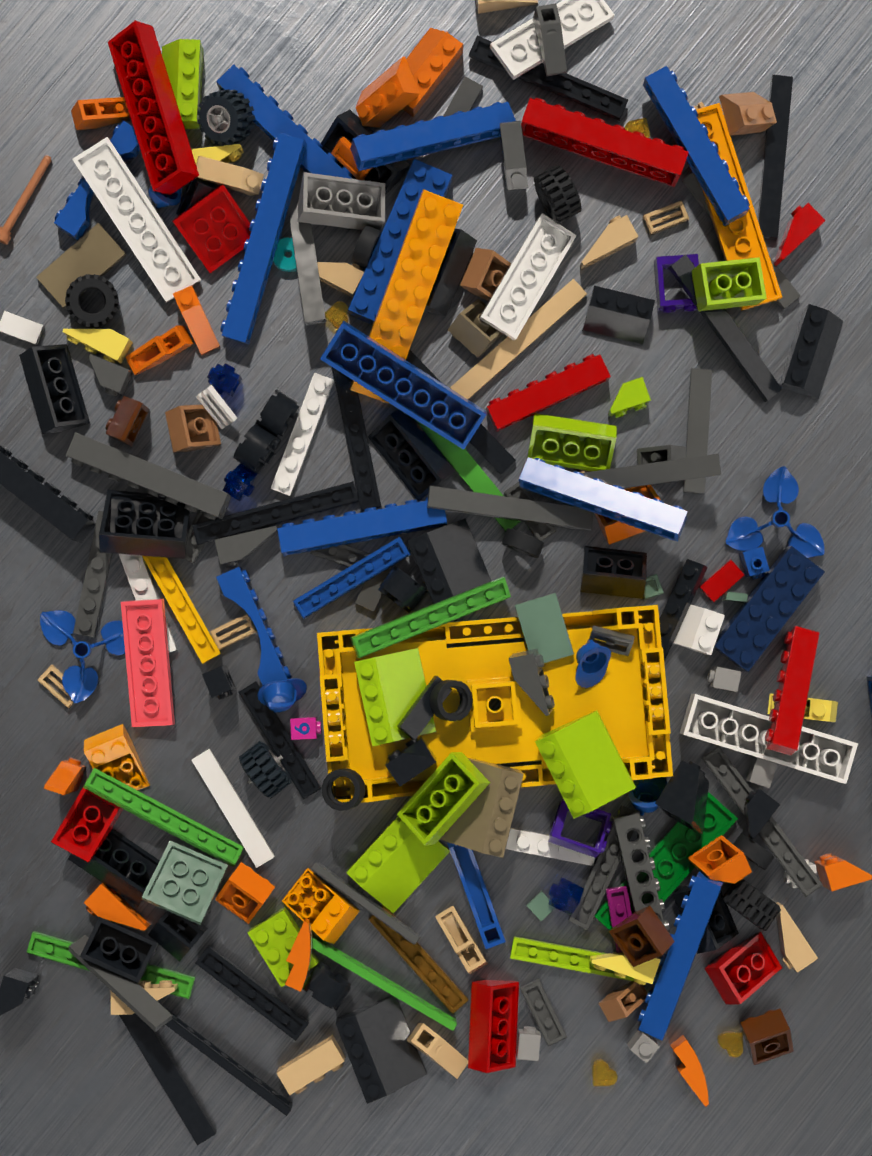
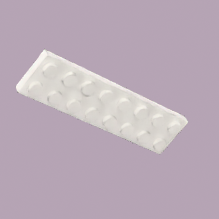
(136, 219)

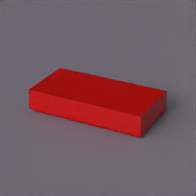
(721, 581)

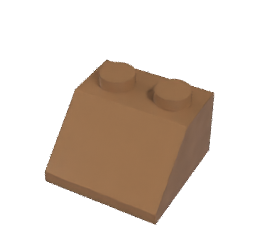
(747, 113)
(484, 273)
(191, 428)

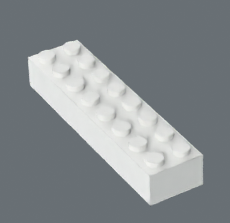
(746, 733)

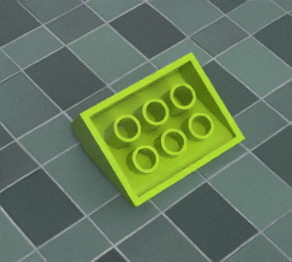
(388, 691)
(585, 764)
(395, 864)

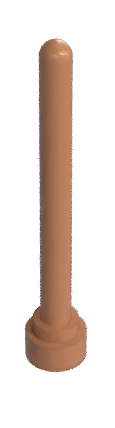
(5, 230)

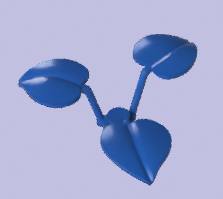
(784, 489)
(76, 680)

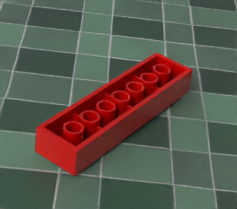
(153, 108)
(603, 142)

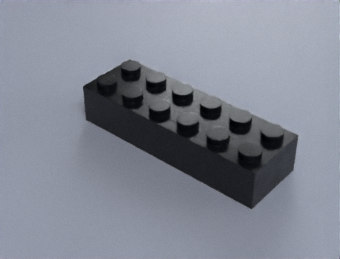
(44, 497)

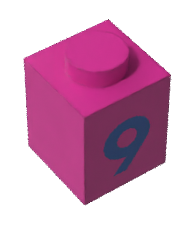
(305, 728)

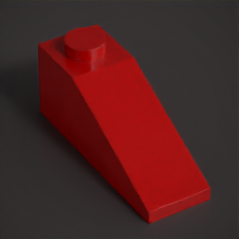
(798, 229)

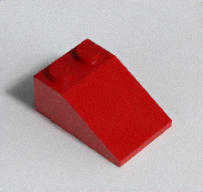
(86, 825)
(743, 969)

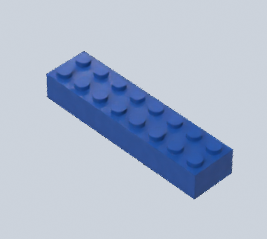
(384, 257)
(403, 385)

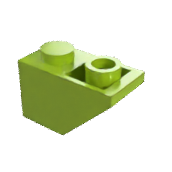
(630, 396)

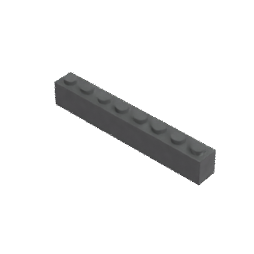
(149, 476)

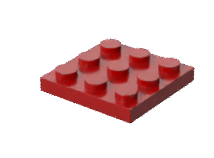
(214, 228)

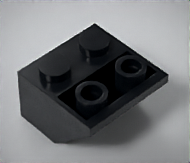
(176, 934)

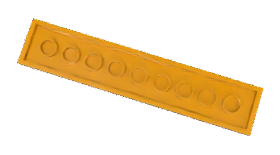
(743, 236)
(413, 276)

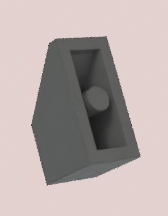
(111, 376)
(660, 454)

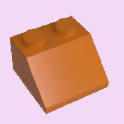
(721, 861)
(838, 873)
(244, 892)

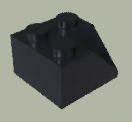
(410, 761)

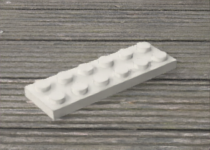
(520, 49)
(528, 277)

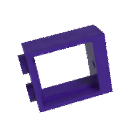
(670, 306)
(597, 815)

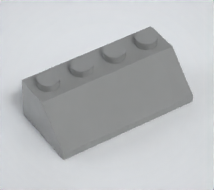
(341, 202)

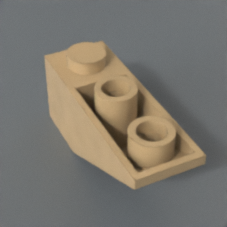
(157, 991)
(437, 1050)

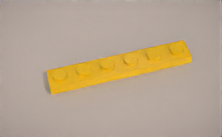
(182, 607)

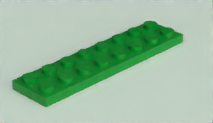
(672, 854)

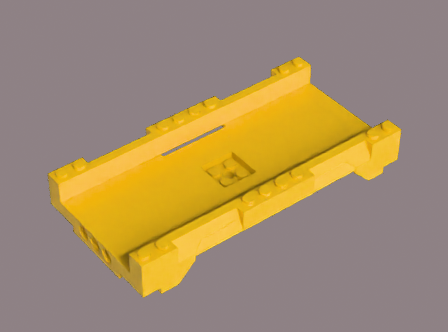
(628, 700)

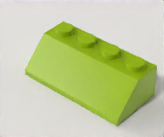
(185, 70)
(572, 442)

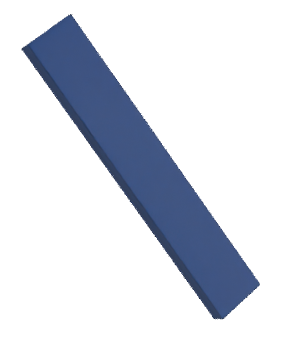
(351, 577)

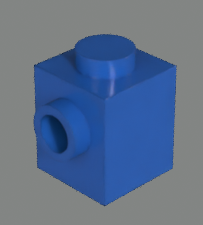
(754, 563)

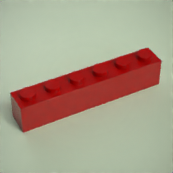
(548, 392)
(792, 690)

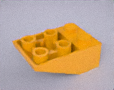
(116, 756)
(322, 904)

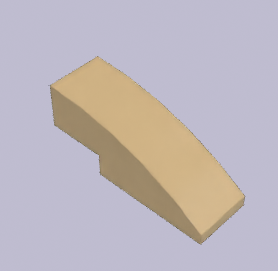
(461, 940)

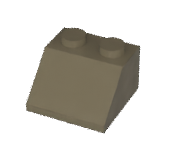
(473, 331)

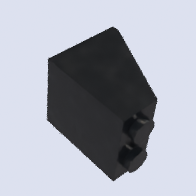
(686, 796)

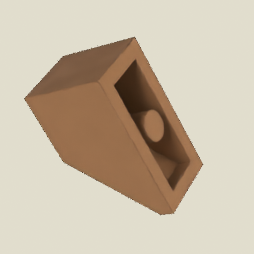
(623, 1001)

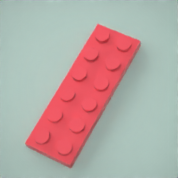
(147, 663)

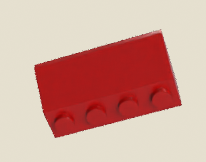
(493, 1025)

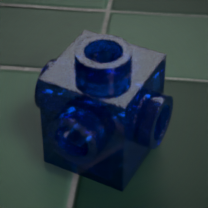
(230, 382)
(237, 485)
(565, 896)

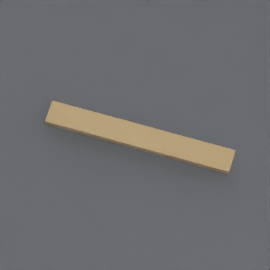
(510, 349)

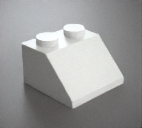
(699, 630)

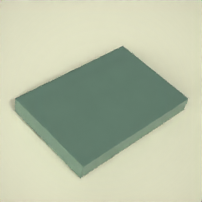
(544, 627)

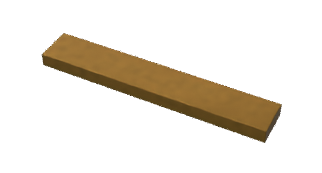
(423, 966)

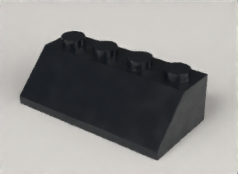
(350, 126)
(451, 272)
(811, 351)
(54, 388)
(411, 453)
(120, 866)

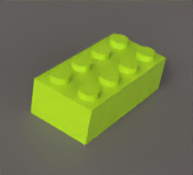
(443, 798)

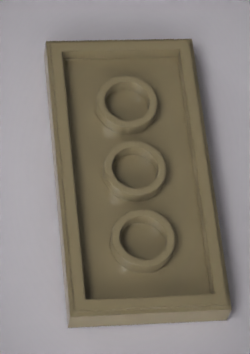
(89, 255)

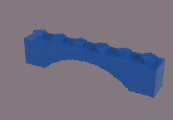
(75, 215)
(236, 587)
(477, 895)

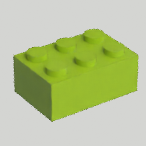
(728, 284)
(274, 941)

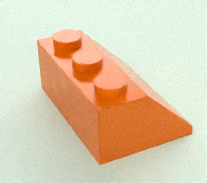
(387, 95)
(616, 531)

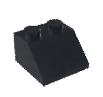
(16, 989)

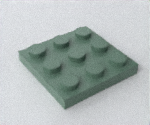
(184, 882)

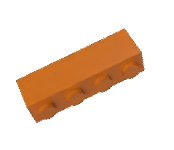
(431, 63)

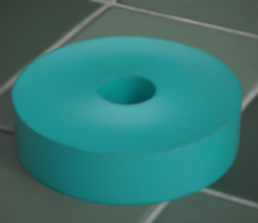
(285, 264)

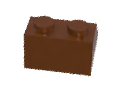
(127, 420)
(642, 936)
(767, 1036)

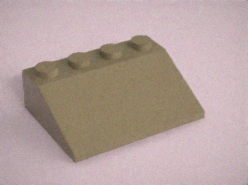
(489, 818)

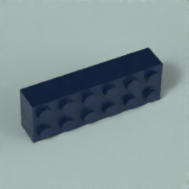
(768, 608)

